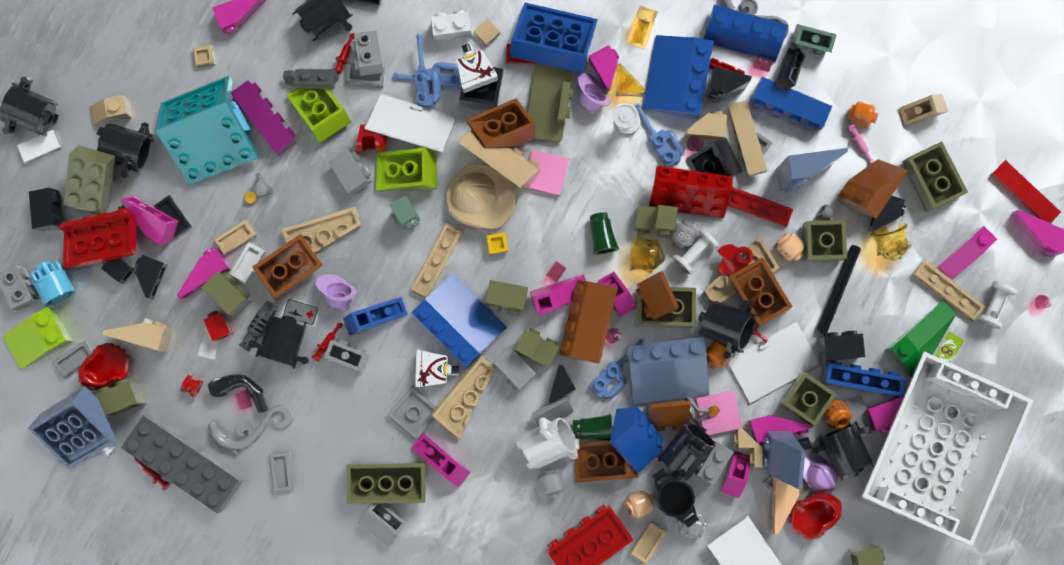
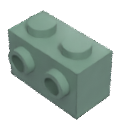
(814, 38)
(404, 213)

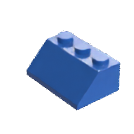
(635, 438)

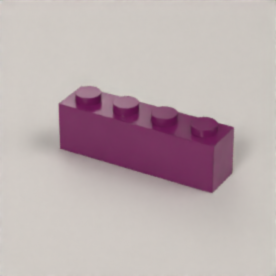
(263, 117)

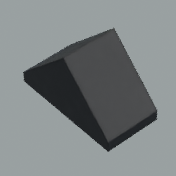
(562, 384)

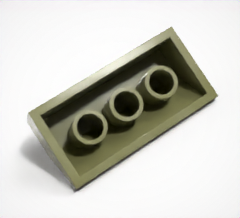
(386, 482)

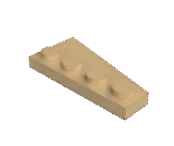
(325, 229)
(722, 286)
(460, 401)

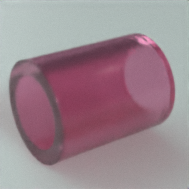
(762, 63)
(556, 271)
(243, 400)

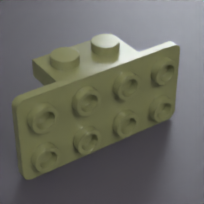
(550, 101)

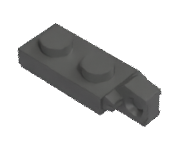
(311, 78)

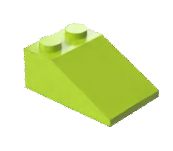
(319, 111)
(406, 170)
(37, 337)

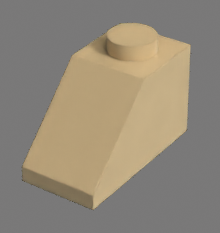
(923, 109)
(110, 110)
(710, 126)

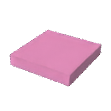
(552, 172)
(726, 419)

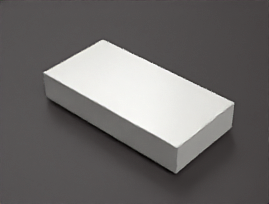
(39, 146)
(243, 267)

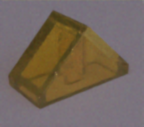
(642, 26)
(626, 84)

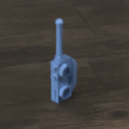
(423, 78)
(446, 80)
(659, 139)
(615, 371)

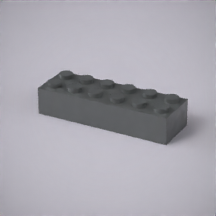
(182, 463)

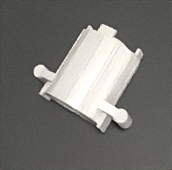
(548, 443)

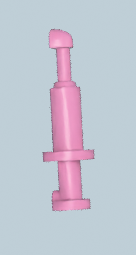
(860, 142)

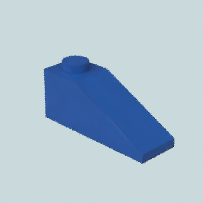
(374, 316)

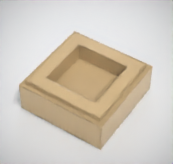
(486, 32)
(203, 56)

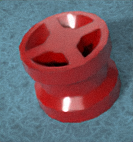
(191, 385)

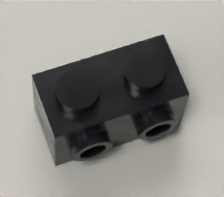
(45, 209)

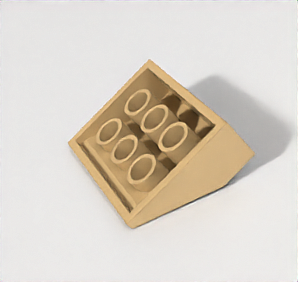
(504, 160)

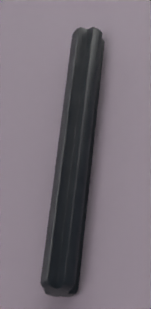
(838, 289)

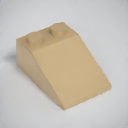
(148, 335)

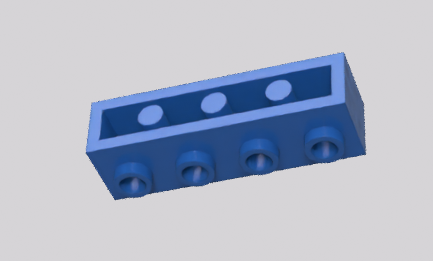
(791, 104)
(864, 380)

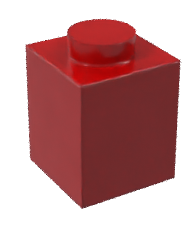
(217, 326)

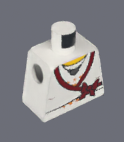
(474, 69)
(433, 369)

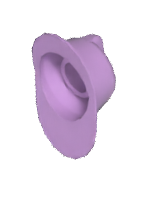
(592, 93)
(336, 290)
(819, 474)

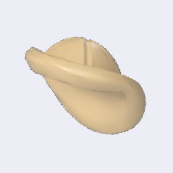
(481, 197)

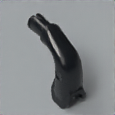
(220, 386)

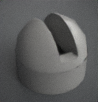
(825, 212)

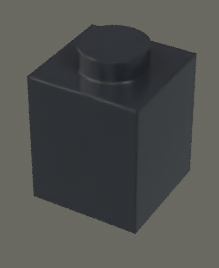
(118, 269)

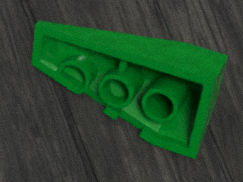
(922, 337)

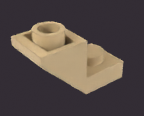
(745, 441)

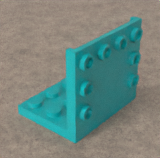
(204, 132)

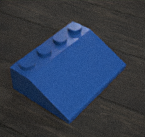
(553, 37)
(678, 75)
(459, 320)

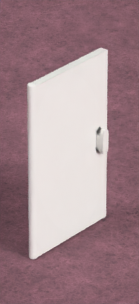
(410, 123)
(774, 365)
(742, 546)

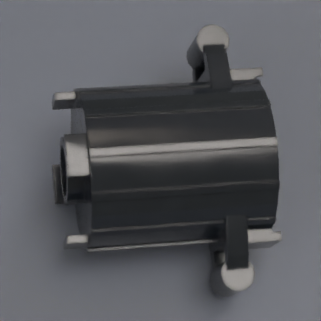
(322, 16)
(27, 109)
(127, 146)
(728, 325)
(281, 341)
(846, 449)
(687, 450)
(675, 498)

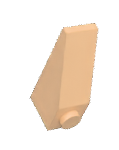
(782, 503)

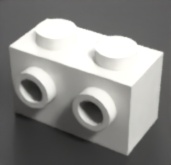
(451, 25)

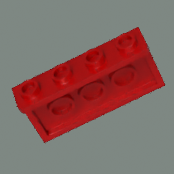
(691, 191)
(98, 238)
(592, 541)

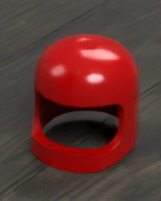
(370, 140)

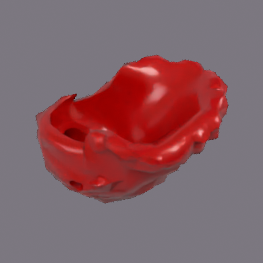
(104, 367)
(815, 515)

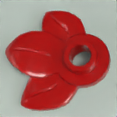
(731, 259)

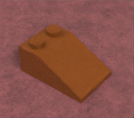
(503, 125)
(872, 187)
(287, 267)
(760, 286)
(656, 296)
(669, 414)
(601, 462)

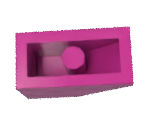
(605, 64)
(623, 300)
(883, 414)
(736, 474)

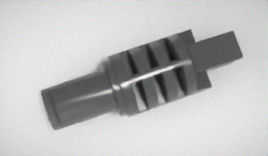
(258, 324)

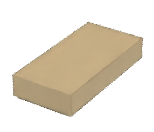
(235, 237)
(648, 542)

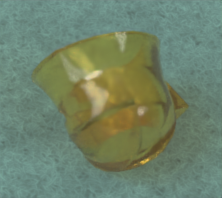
(891, 244)
(646, 254)

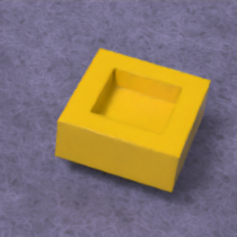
(497, 243)

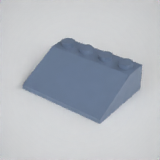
(801, 168)
(668, 370)
(74, 428)

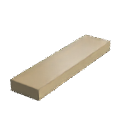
(747, 138)
(436, 260)
(948, 290)

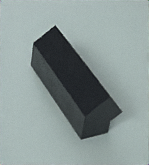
(790, 69)

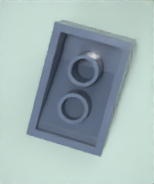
(784, 457)

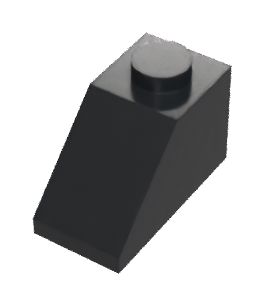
(892, 210)
(149, 274)

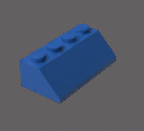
(745, 32)

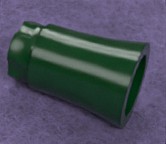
(602, 234)
(593, 427)

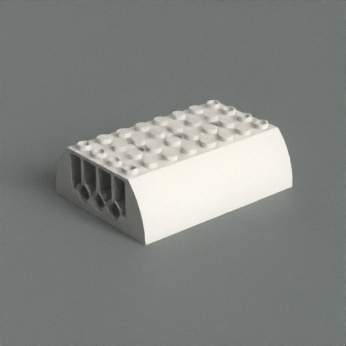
(972, 453)

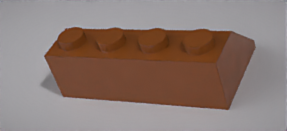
(588, 321)

